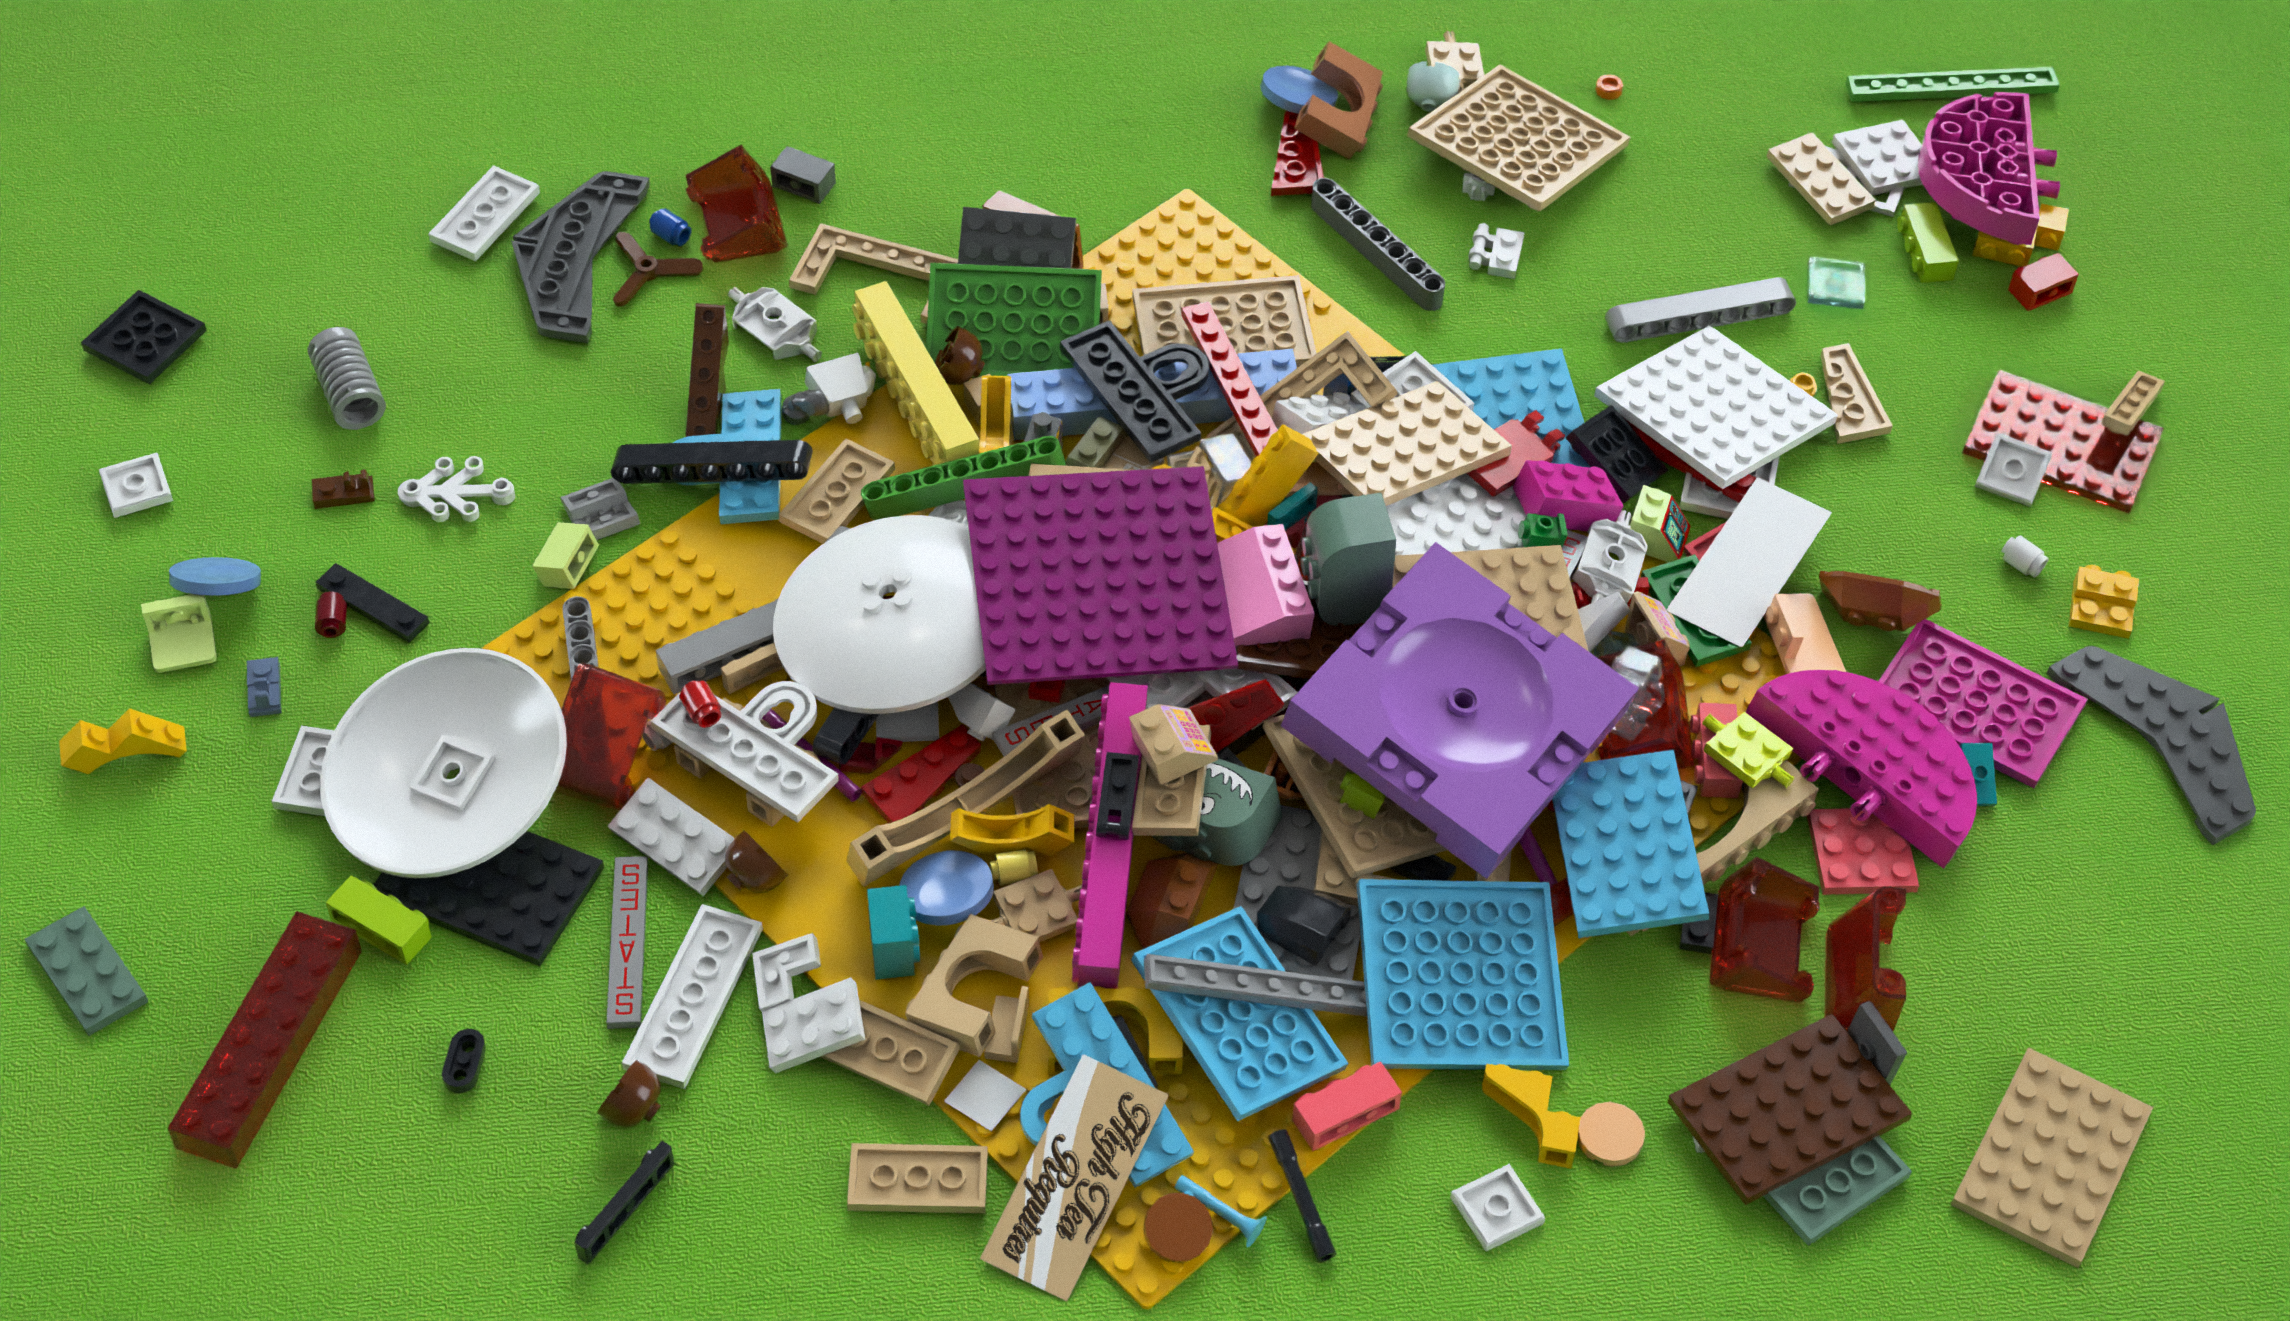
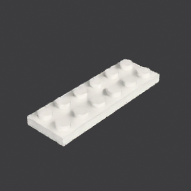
(693, 994)

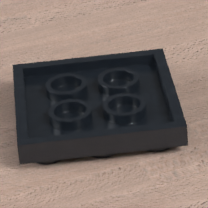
(143, 336)
(1616, 448)

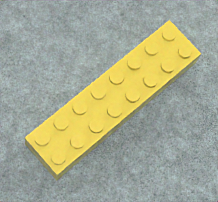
(912, 376)

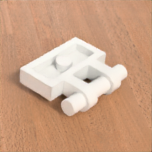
(1505, 251)

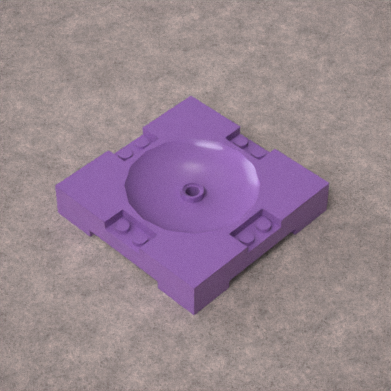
(1460, 708)

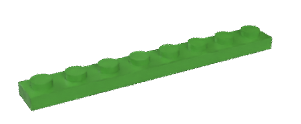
(1951, 84)

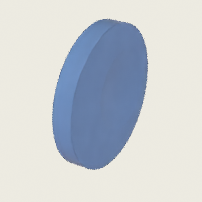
(1293, 86)
(215, 576)
(948, 886)

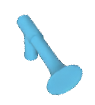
(1249, 1227)

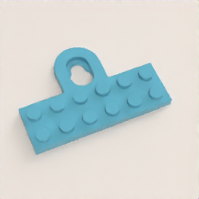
(747, 418)
(1083, 1026)

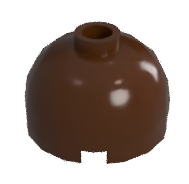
(960, 357)
(752, 865)
(632, 1097)

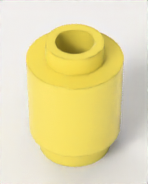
(1013, 866)

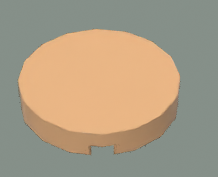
(1611, 1134)

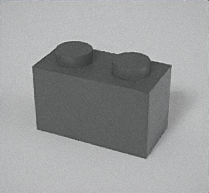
(803, 174)

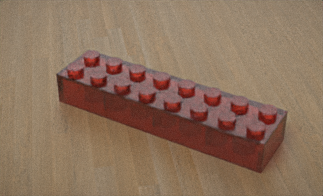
(265, 1040)

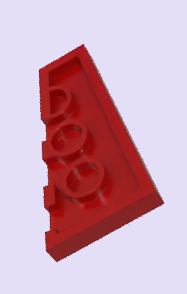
(1297, 161)
(1237, 712)
(921, 776)

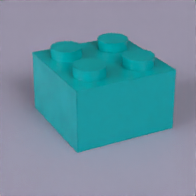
(893, 932)

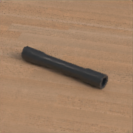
(1316, 1230)

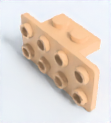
(1801, 634)

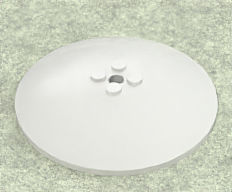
(878, 651)
(413, 726)

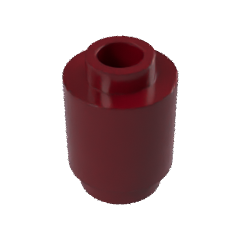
(330, 615)

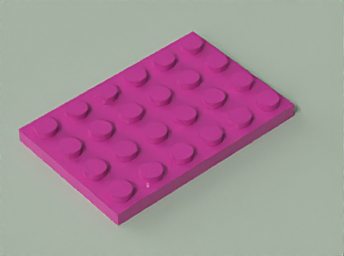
(1985, 699)

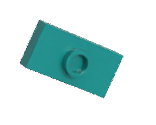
(1294, 507)
(1982, 766)

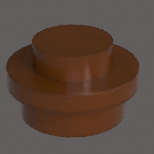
(967, 772)

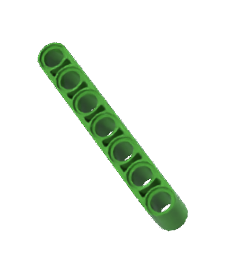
(944, 481)

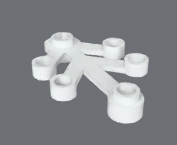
(418, 492)

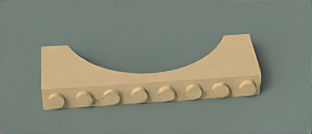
(1766, 811)
(898, 841)

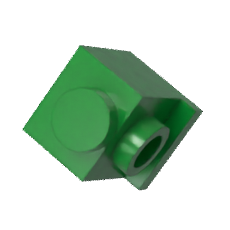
(1543, 530)

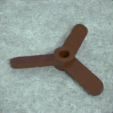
(649, 268)

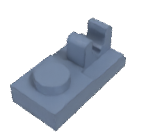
(264, 686)

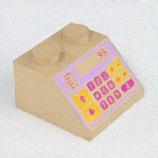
(1651, 623)
(1171, 741)

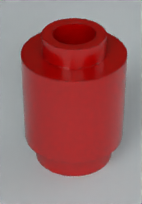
(700, 703)

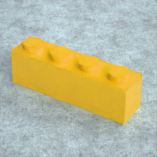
(1270, 477)

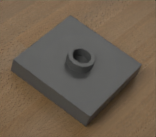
(1877, 1041)

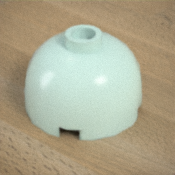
(1432, 85)

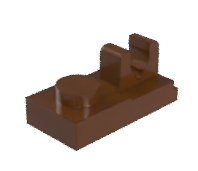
(343, 490)

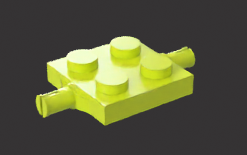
(1748, 750)

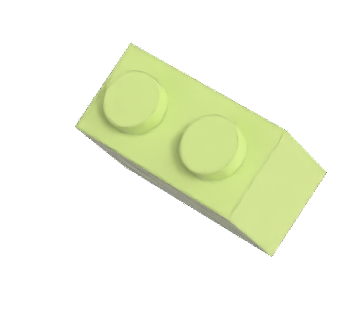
(565, 555)

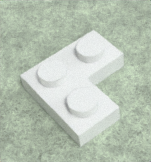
(778, 964)

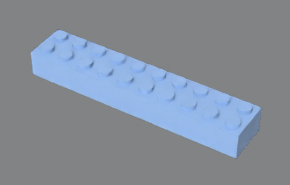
(1069, 397)

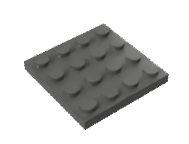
(1016, 239)

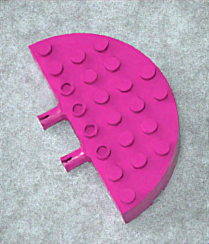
(1983, 164)
(1877, 751)

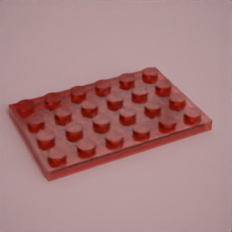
(2085, 454)

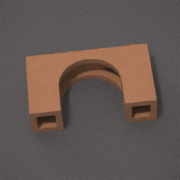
(1360, 86)

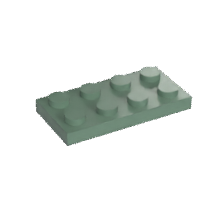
(86, 970)
(1838, 1189)

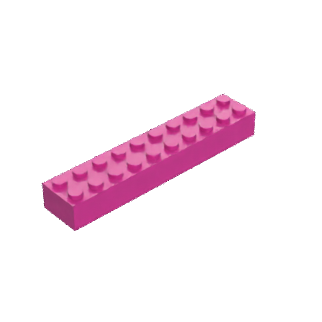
(1106, 858)

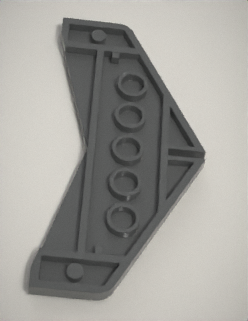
(560, 247)
(2170, 717)

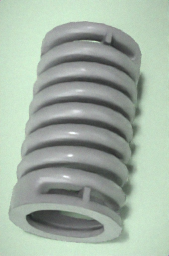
(346, 378)

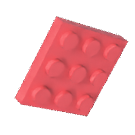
(1859, 854)

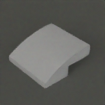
(602, 508)
(910, 725)

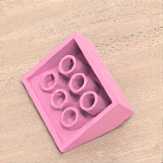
(1264, 587)

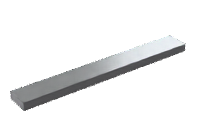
(1254, 985)

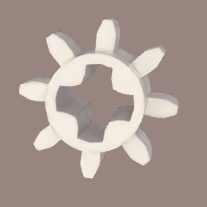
(1477, 187)

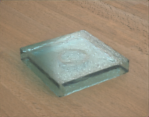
(1836, 283)

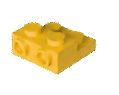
(2103, 601)

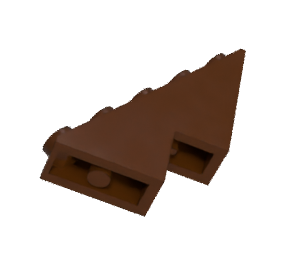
(707, 369)

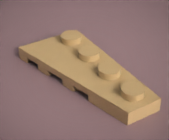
(1852, 396)

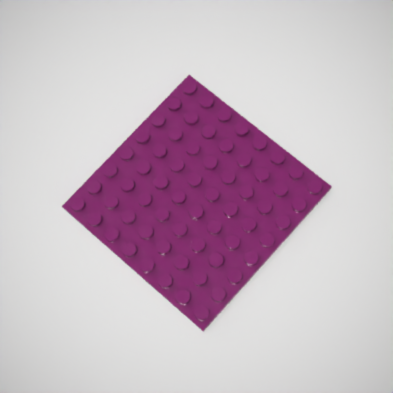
(1098, 575)

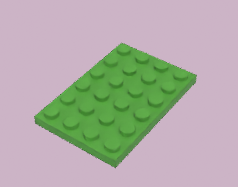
(1012, 312)

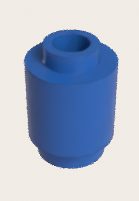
(670, 227)

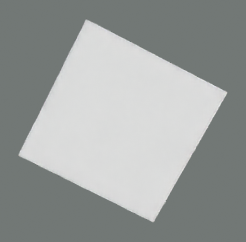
(985, 1095)

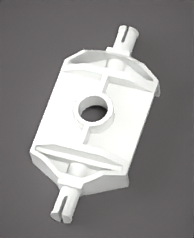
(786, 335)
(1601, 574)

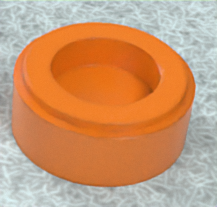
(1609, 87)

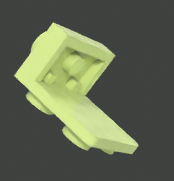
(180, 632)

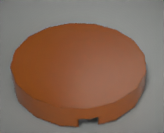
(1177, 1227)

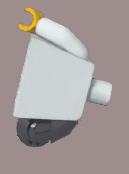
(834, 389)

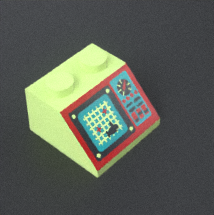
(1660, 524)

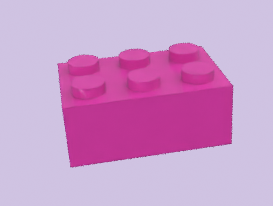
(1576, 491)

